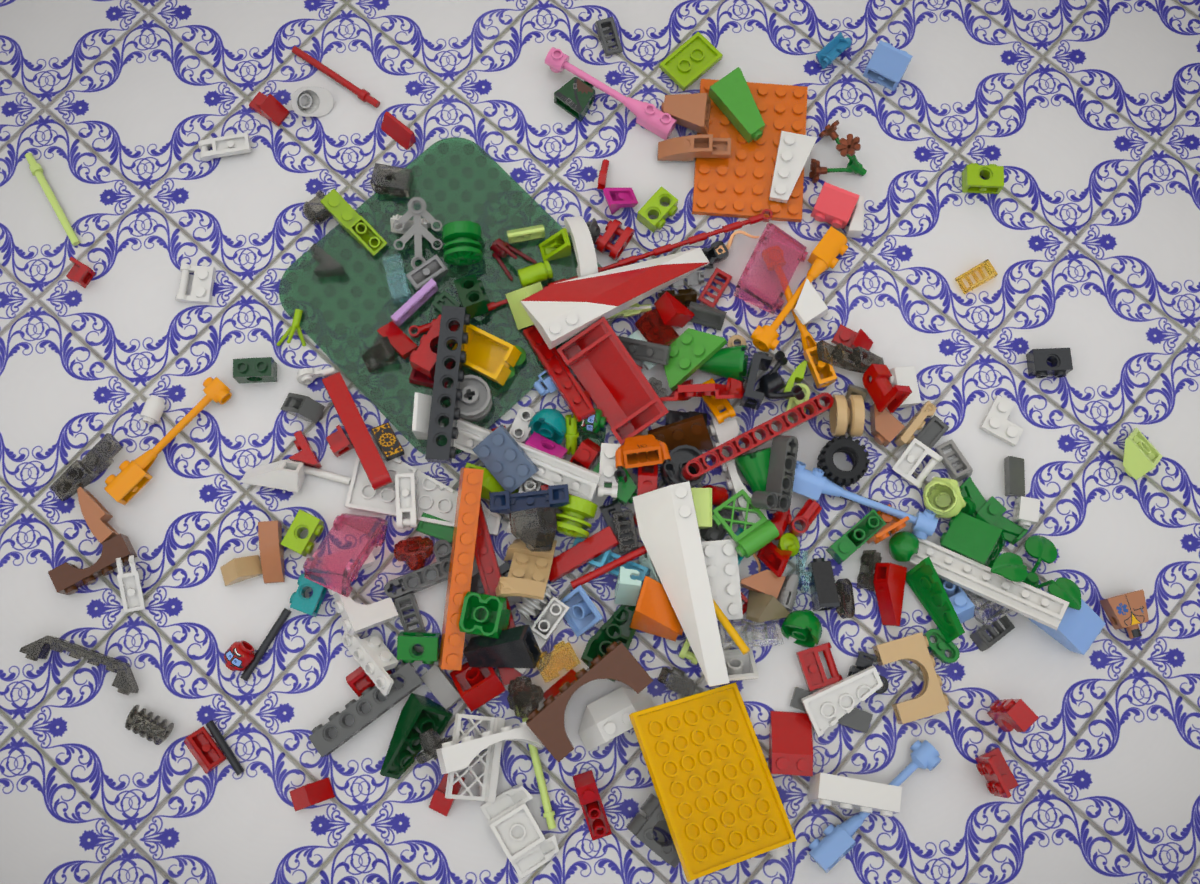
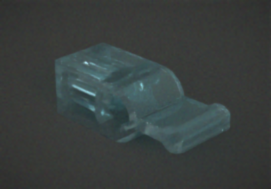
(396, 279)

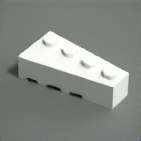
(855, 793)

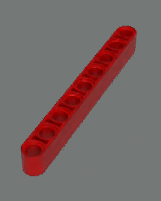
(764, 430)

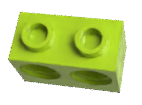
(654, 207)

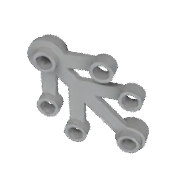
(417, 229)

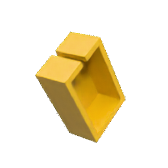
(489, 355)

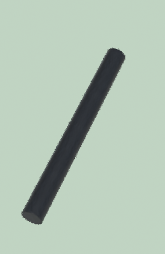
(265, 644)

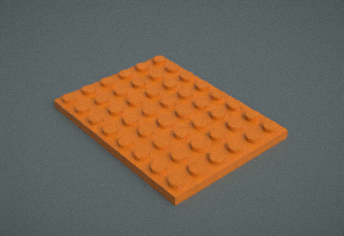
(743, 183)

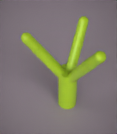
(295, 325)

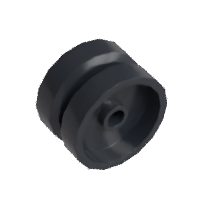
(680, 456)

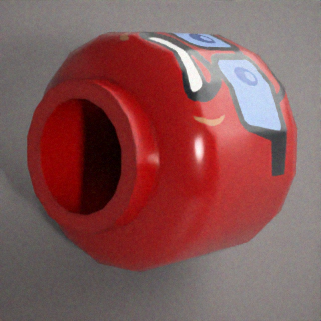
(239, 656)

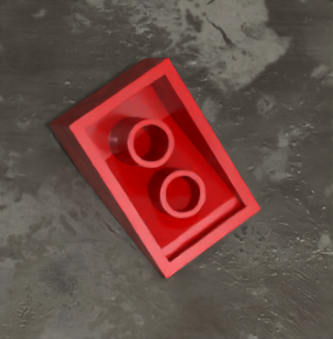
(790, 744)

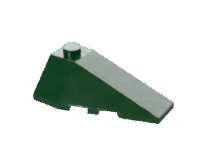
(615, 629)
(415, 718)

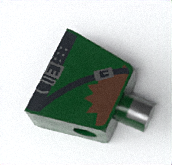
(575, 97)

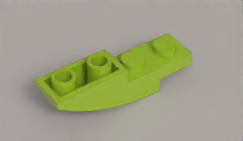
(353, 222)

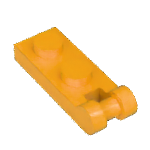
(717, 405)

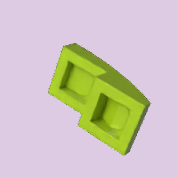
(797, 376)

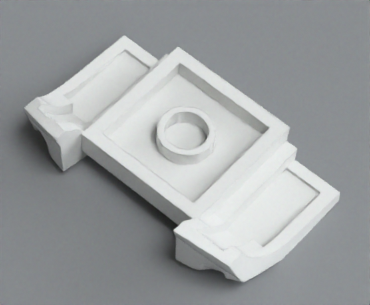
(518, 831)

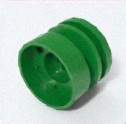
(462, 243)

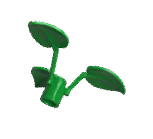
(1012, 568)

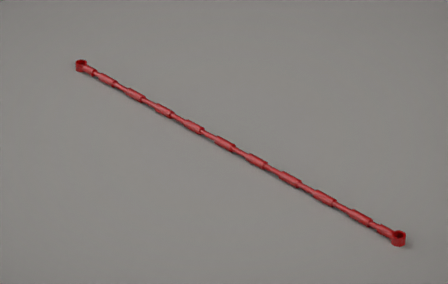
(634, 259)

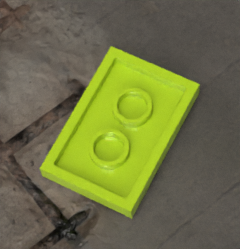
(690, 61)

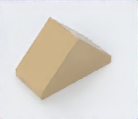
(241, 569)

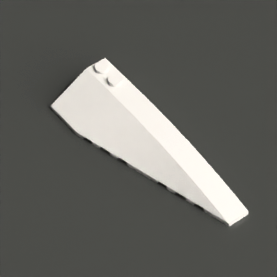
(675, 547)

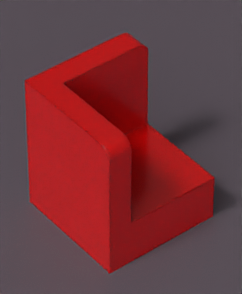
(80, 273)
(339, 442)

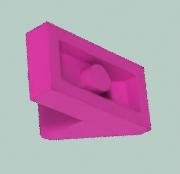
(619, 198)

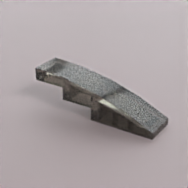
(846, 358)

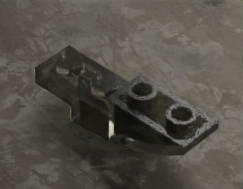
(88, 468)

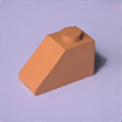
(884, 426)
(764, 582)

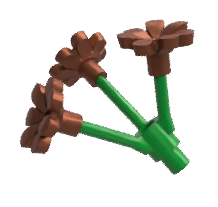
(847, 149)

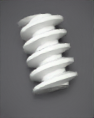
(529, 604)

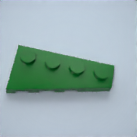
(931, 593)

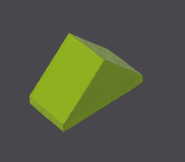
(556, 246)

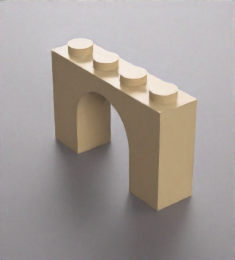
(931, 698)

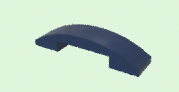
(506, 503)

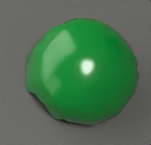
(903, 546)

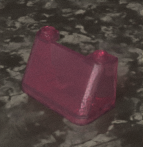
(770, 269)
(345, 551)

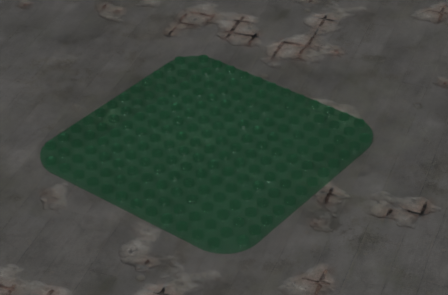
(348, 309)

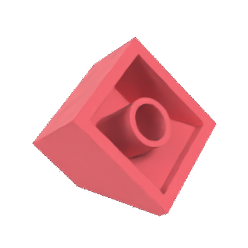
(834, 206)

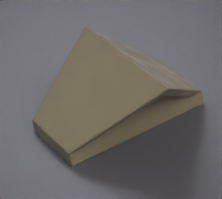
(764, 607)

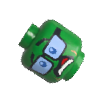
(593, 423)

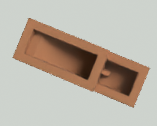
(95, 516)
(271, 551)

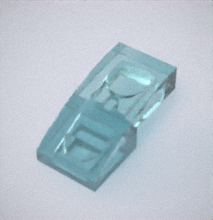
(804, 576)

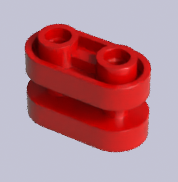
(612, 230)

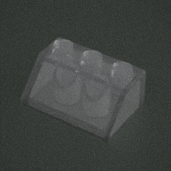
(753, 634)

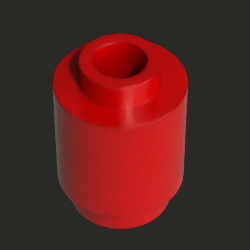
(719, 494)

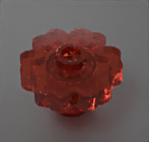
(414, 551)

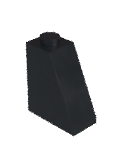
(822, 585)

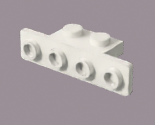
(373, 658)

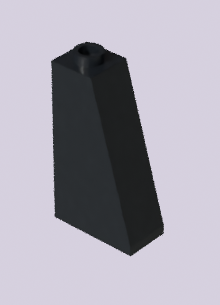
(512, 649)

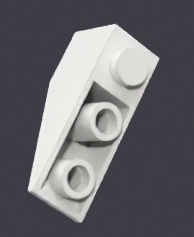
(280, 475)

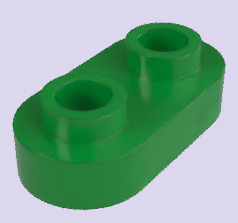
(940, 645)

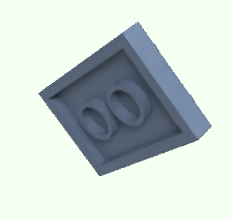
(505, 459)

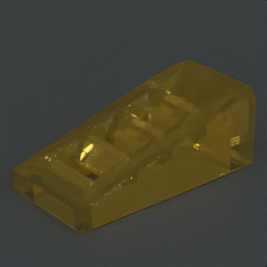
(989, 269)

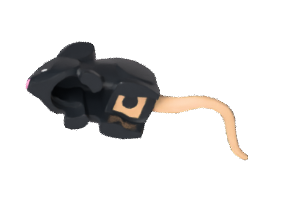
(718, 250)

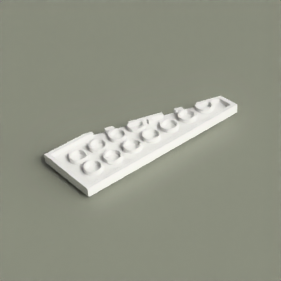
(431, 496)

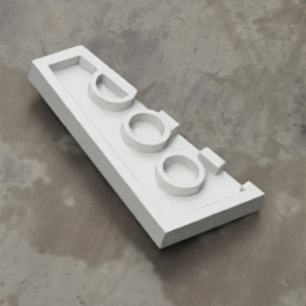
(789, 163)
(836, 700)

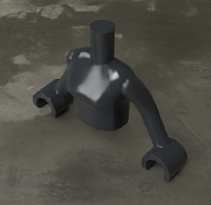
(773, 382)

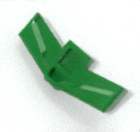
(991, 512)

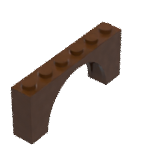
(549, 720)

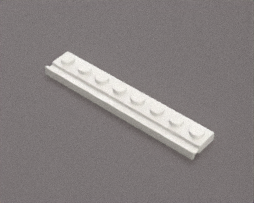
(552, 469)
(979, 580)

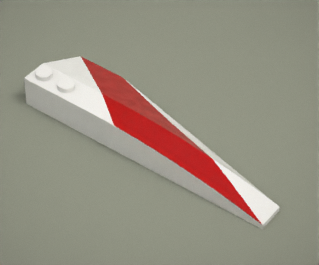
(577, 303)

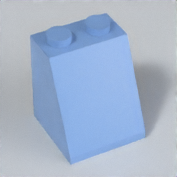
(1076, 629)

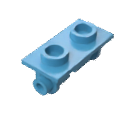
(833, 50)

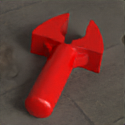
(603, 174)

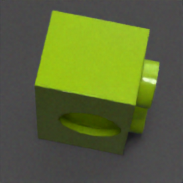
(975, 184)
(301, 522)

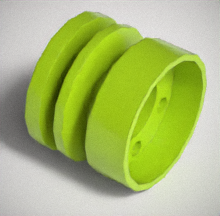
(574, 515)

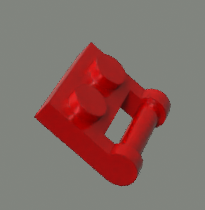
(813, 669)

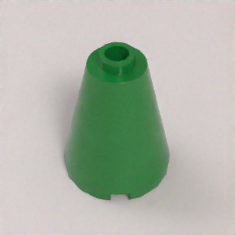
(728, 363)
(755, 468)

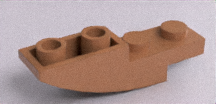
(694, 146)

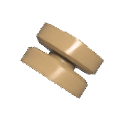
(847, 416)

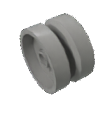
(481, 401)

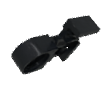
(863, 663)

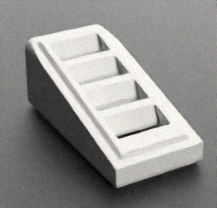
(856, 223)

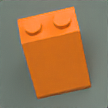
(655, 613)

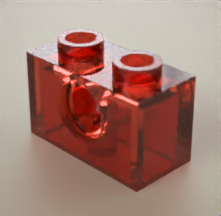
(654, 330)

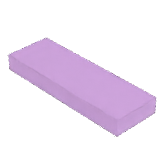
(414, 302)

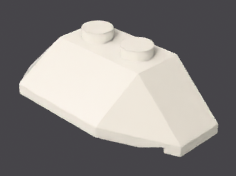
(610, 716)

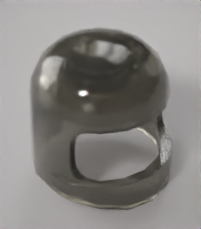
(315, 211)

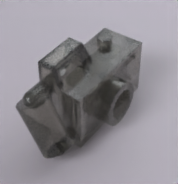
(677, 683)

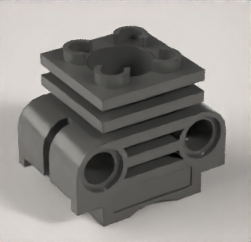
(643, 828)

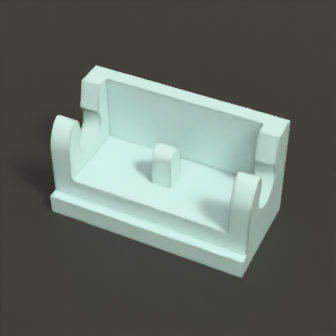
(627, 589)

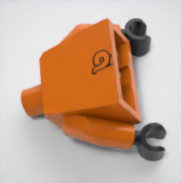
(642, 451)

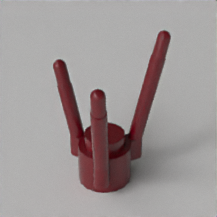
(502, 249)

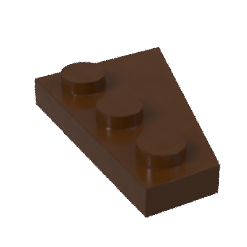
(685, 432)

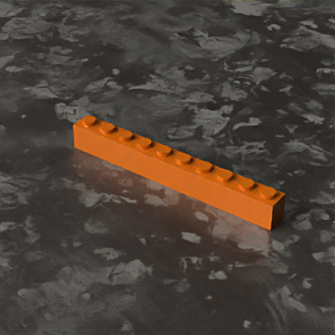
(460, 566)

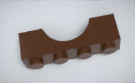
(69, 578)

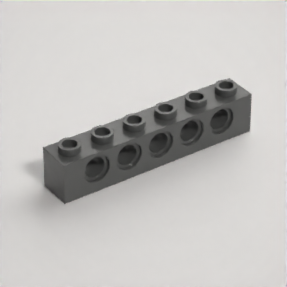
(320, 736)

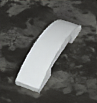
(582, 245)

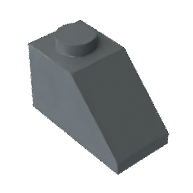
(303, 407)

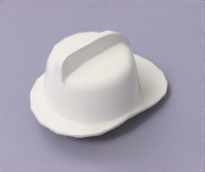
(312, 101)

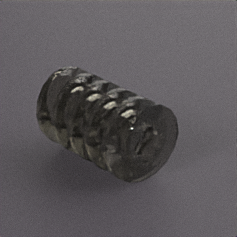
(148, 727)

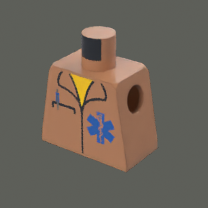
(1127, 611)

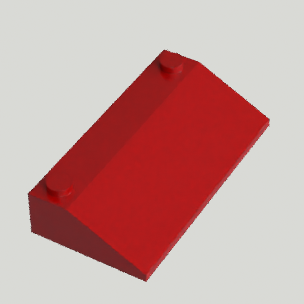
(613, 380)

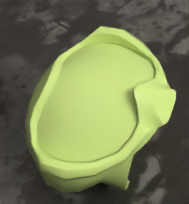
(948, 495)

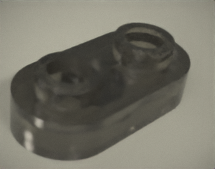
(846, 598)

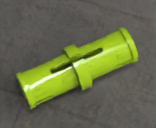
(571, 434)

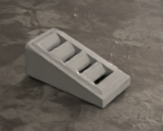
(952, 471)

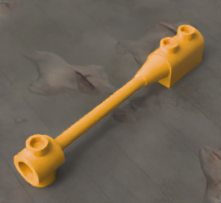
(821, 258)
(822, 372)
(134, 473)

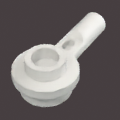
(308, 375)

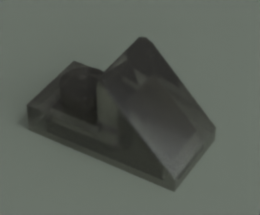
(327, 265)
(379, 355)

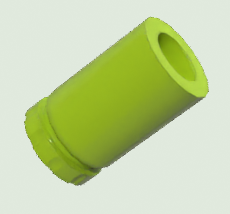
(535, 273)

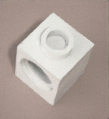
(1026, 511)

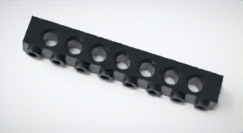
(450, 316)

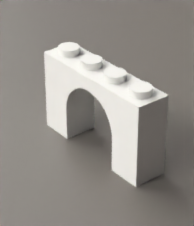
(363, 617)

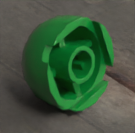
(802, 626)

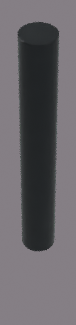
(225, 747)

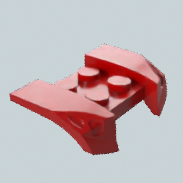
(732, 390)

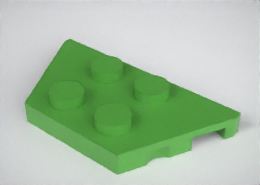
(689, 354)

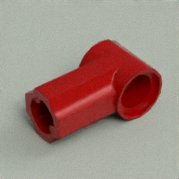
(805, 517)

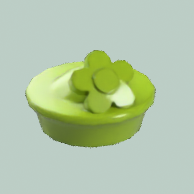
(789, 543)

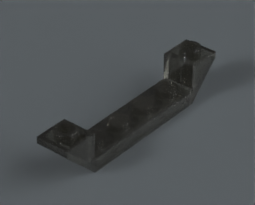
(124, 678)

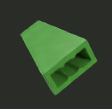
(738, 105)

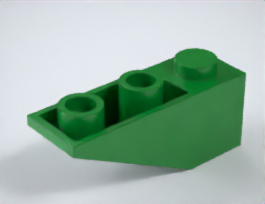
(856, 536)

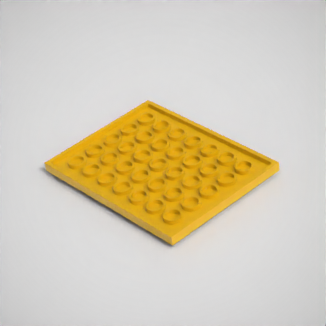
(711, 780)

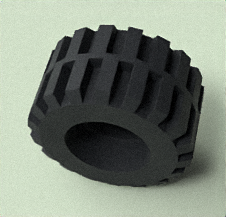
(853, 450)

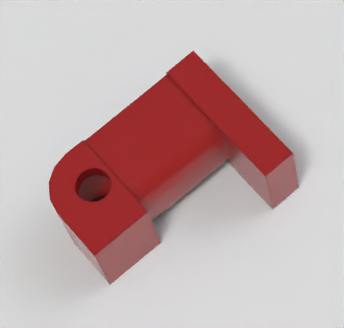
(881, 389)

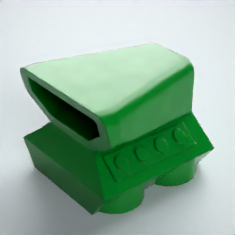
(484, 615)

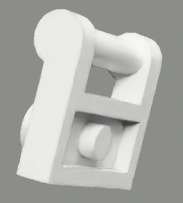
(202, 284)
(912, 458)

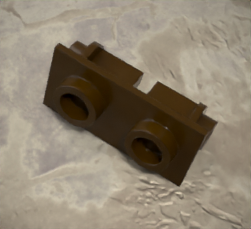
(684, 296)

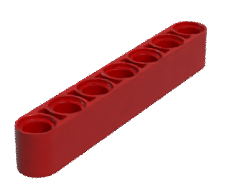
(357, 431)

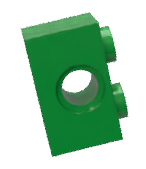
(429, 642)

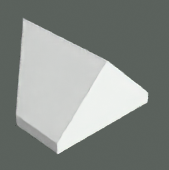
(810, 305)

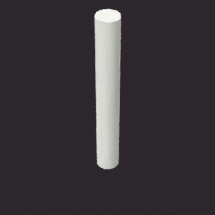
(327, 475)

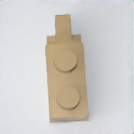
(915, 423)

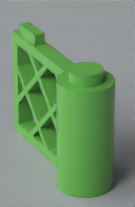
(755, 536)

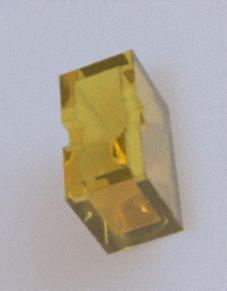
(561, 658)

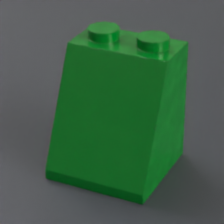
(973, 539)

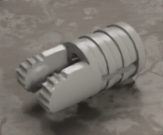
(789, 591)

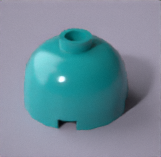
(549, 424)

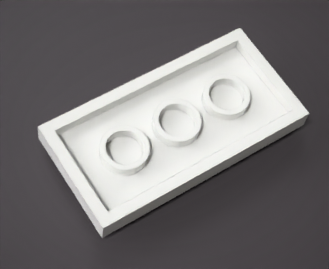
(724, 576)

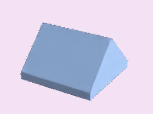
(582, 612)

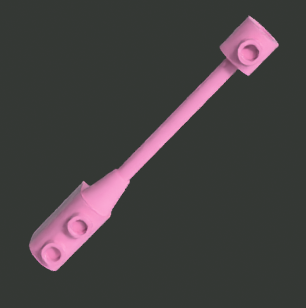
(647, 114)

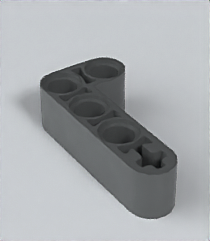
(780, 476)
(421, 574)

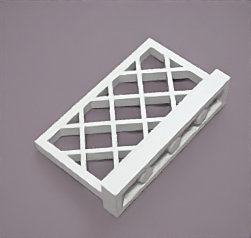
(490, 761)

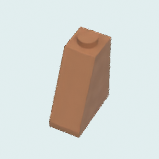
(689, 110)

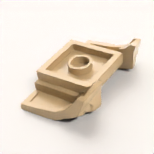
(527, 573)

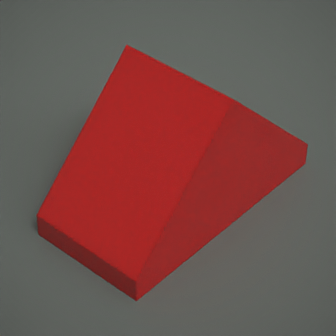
(672, 311)
(312, 794)

